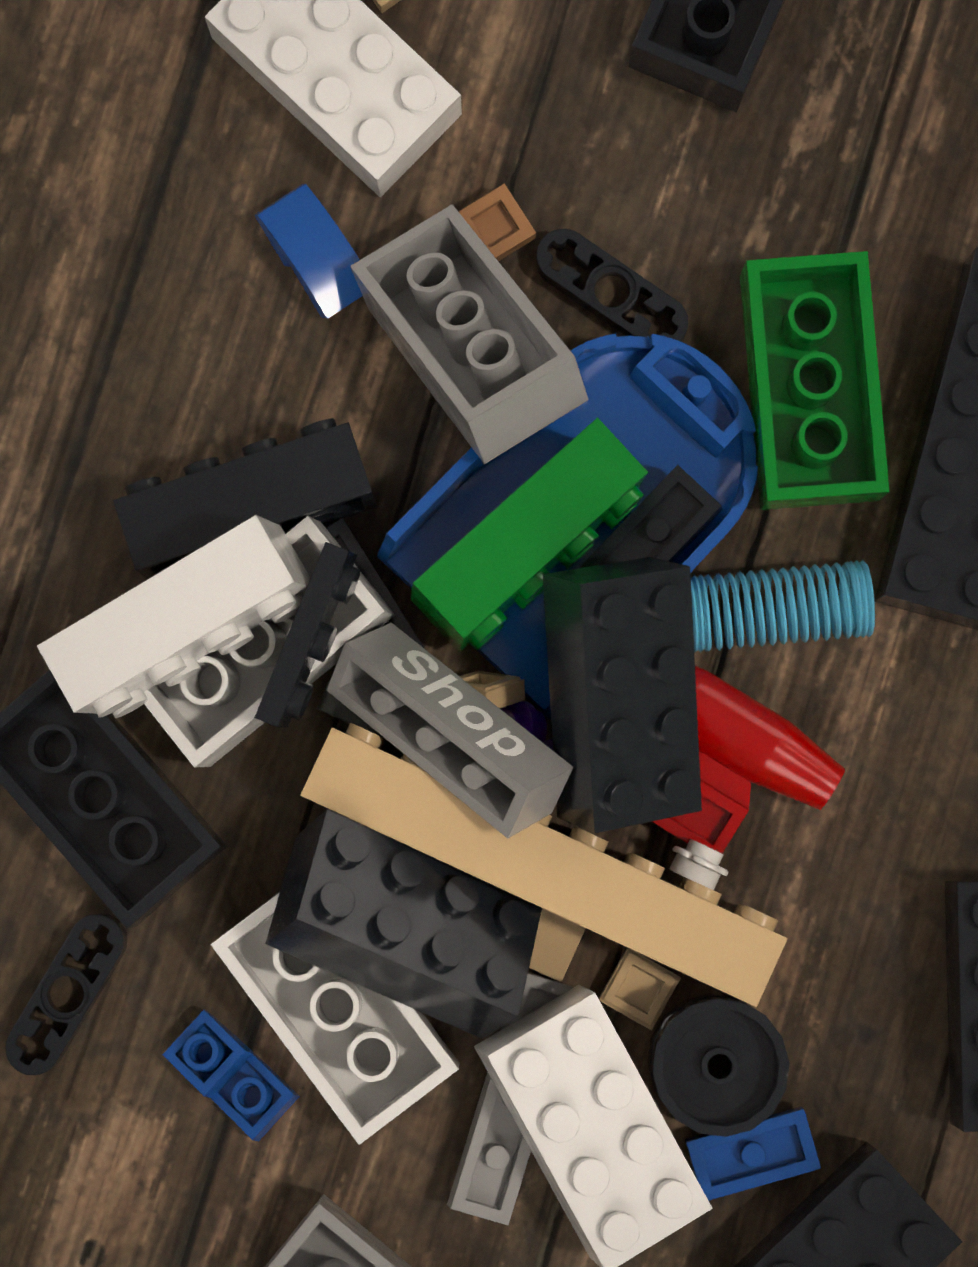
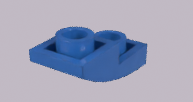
(313, 248)
(231, 1075)

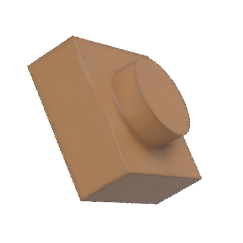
(499, 222)

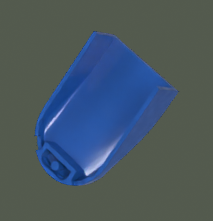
(666, 410)

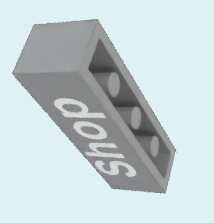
(449, 729)

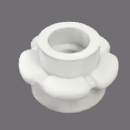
(698, 864)

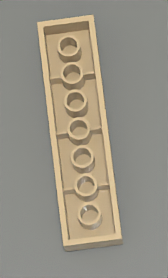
(551, 869)

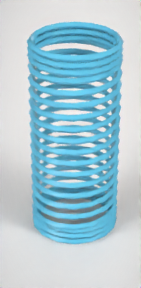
(851, 608)

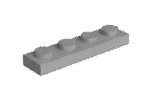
(495, 1147)

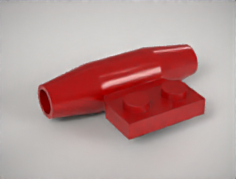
(743, 745)

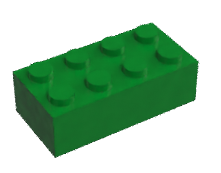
(814, 380)
(527, 535)

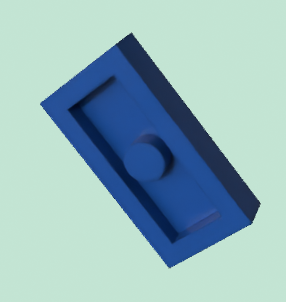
(766, 1154)

